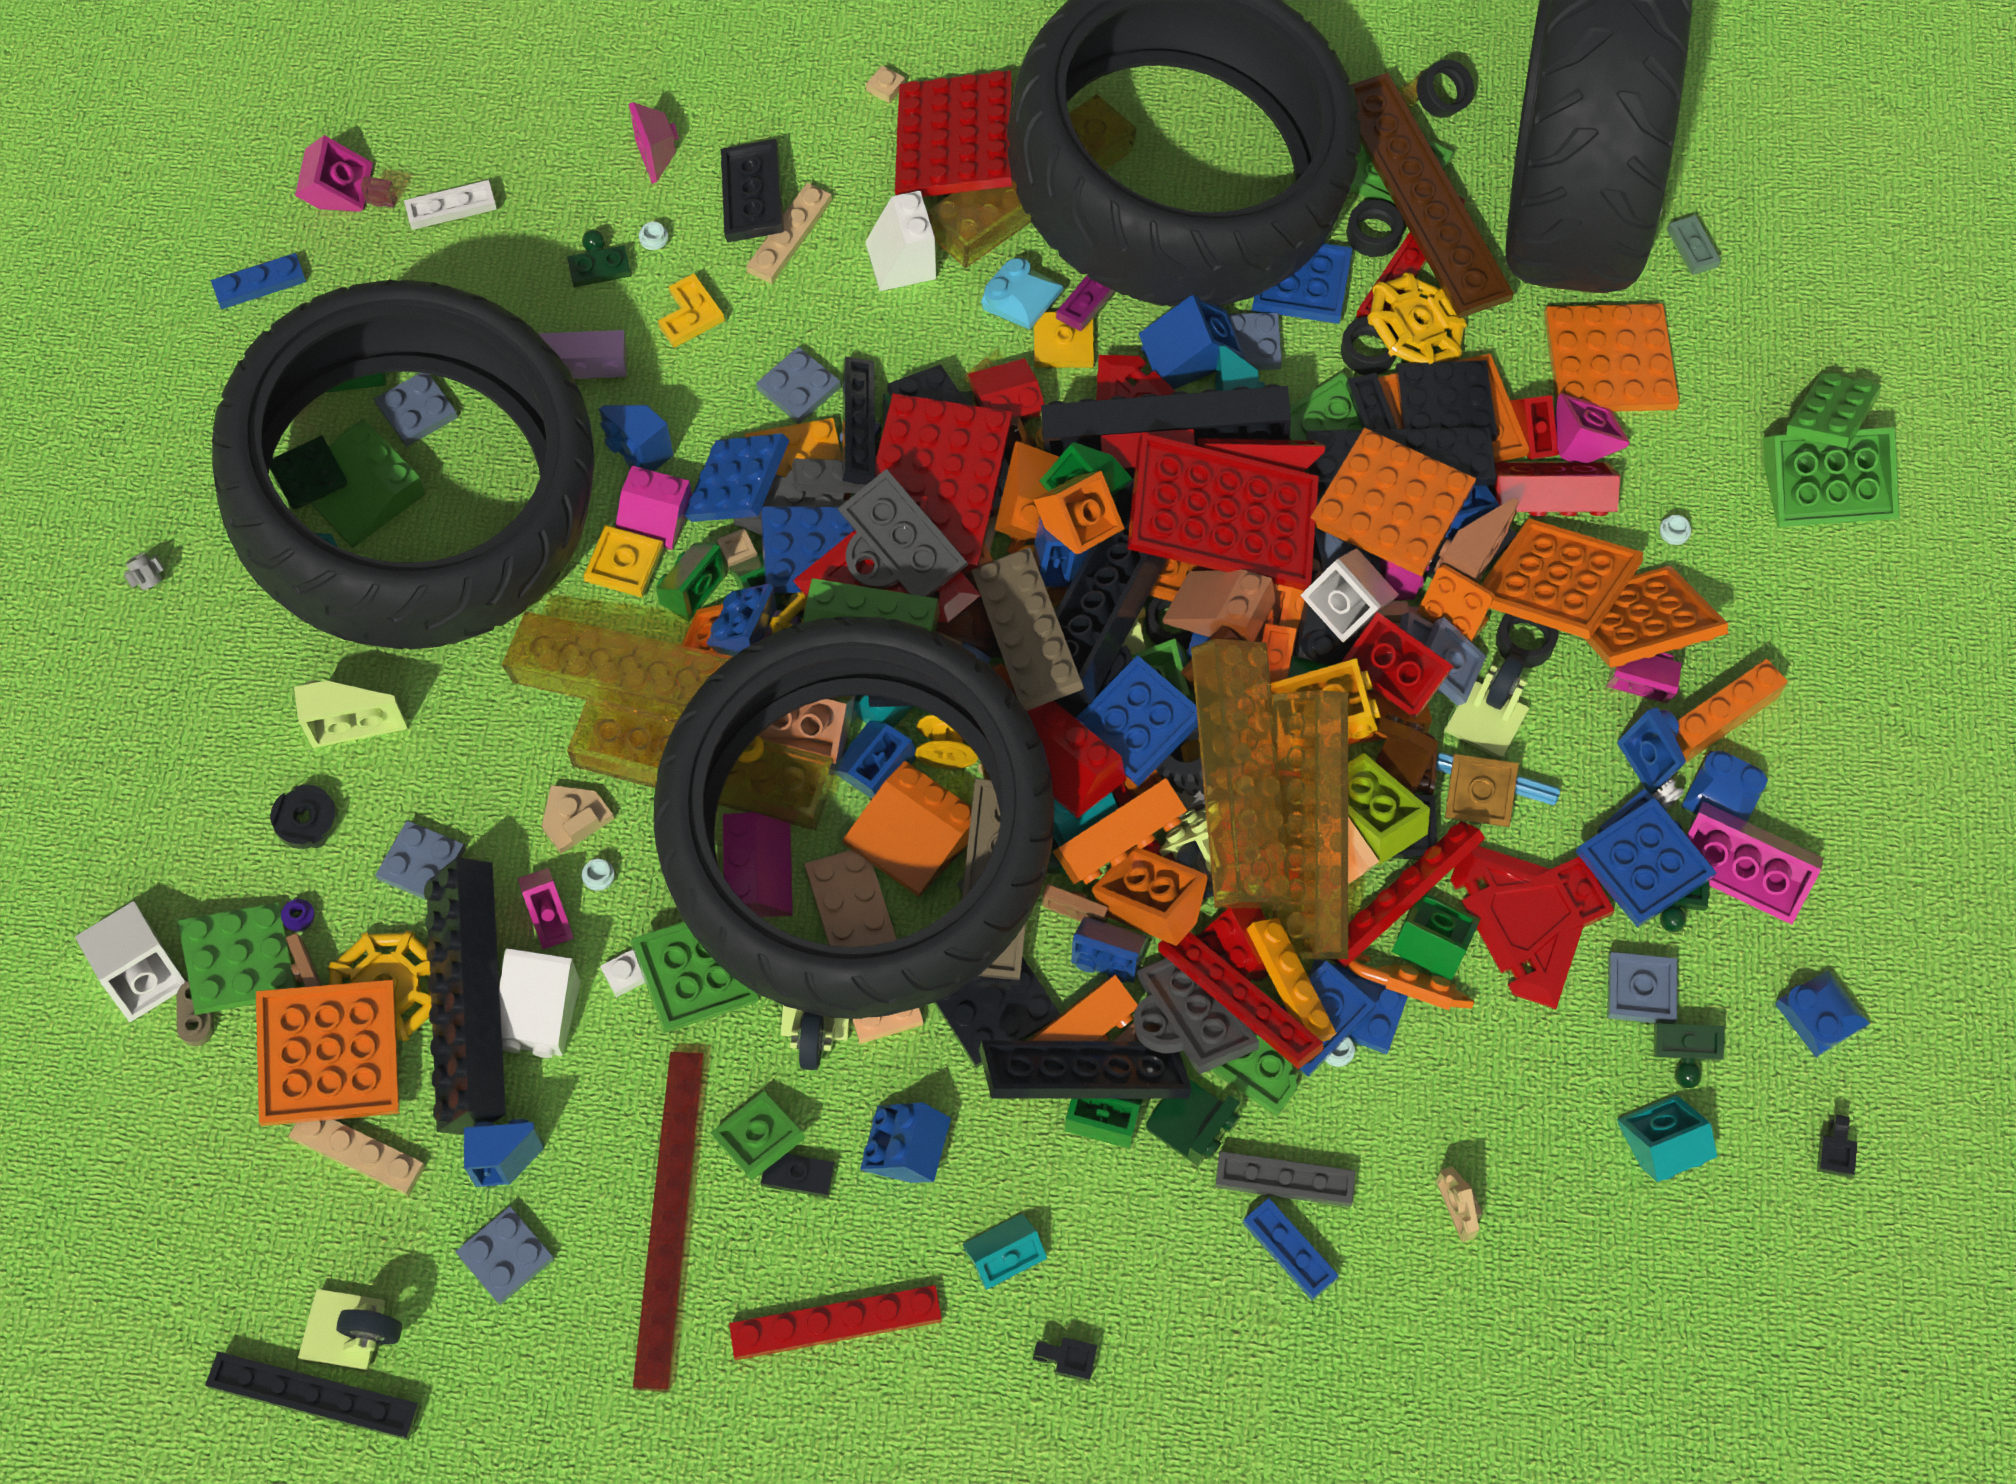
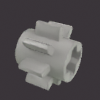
(143, 571)

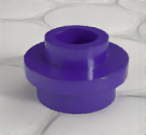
(301, 922)

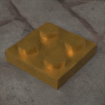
(1481, 790)

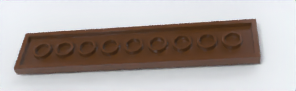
(1427, 200)

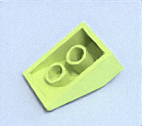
(345, 713)

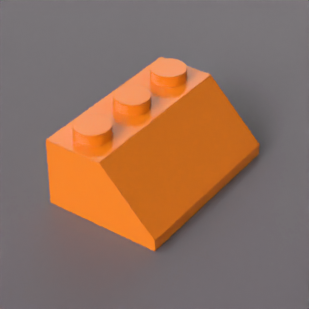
(1152, 895)

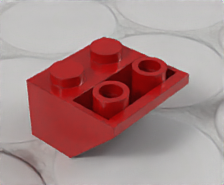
(1232, 942)

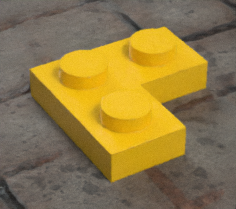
(696, 314)

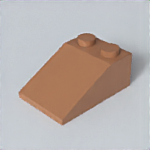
(1478, 542)
(1219, 599)
(820, 721)

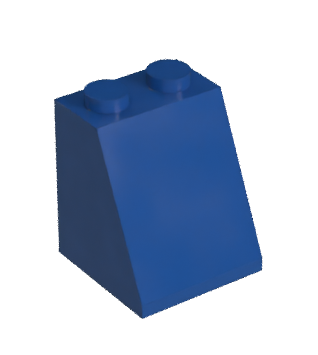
(1187, 341)

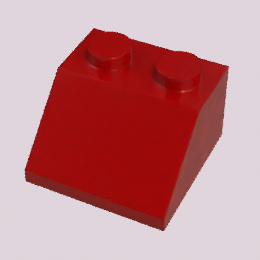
(1008, 389)

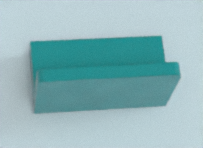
(1005, 1251)

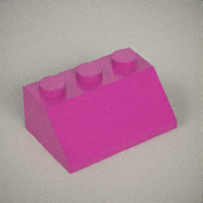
(759, 862)

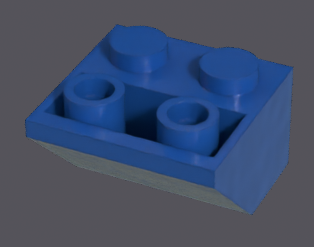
(636, 435)
(1054, 559)
(743, 619)
(874, 757)
(1107, 949)
(906, 1142)
(500, 1152)

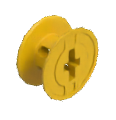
(946, 747)

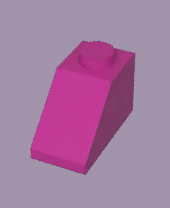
(545, 908)

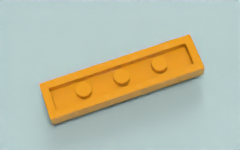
(1290, 977)

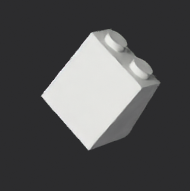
(902, 243)
(1349, 594)
(130, 961)
(537, 1002)

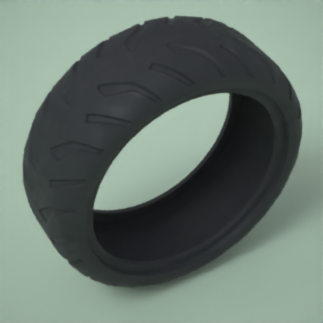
(1595, 140)
(1163, 250)
(402, 330)
(821, 663)

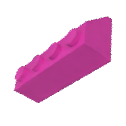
(1754, 863)

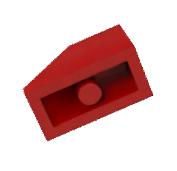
(1538, 425)

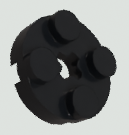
(295, 803)

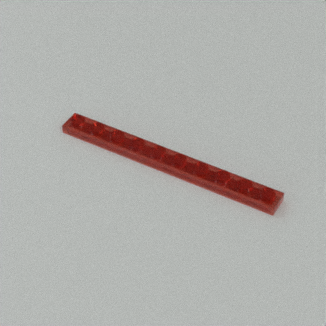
(669, 1223)

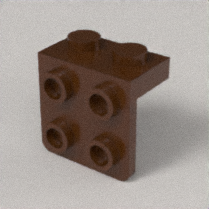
(1404, 750)

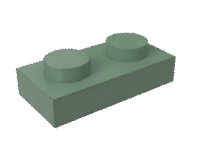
(1693, 245)

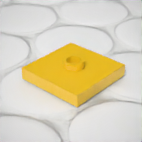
(1062, 345)
(623, 561)

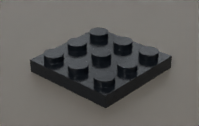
(1445, 395)
(997, 1010)

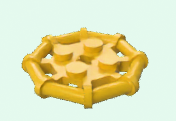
(1434, 312)
(386, 967)

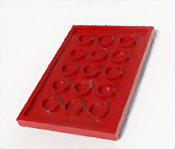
(954, 134)
(952, 458)
(1223, 511)

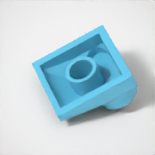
(1019, 293)

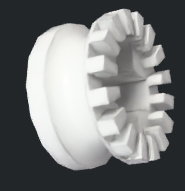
(1669, 794)

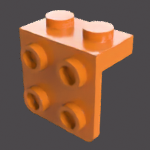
(1458, 600)

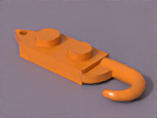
(1412, 983)

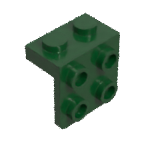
(307, 473)
(1194, 1123)

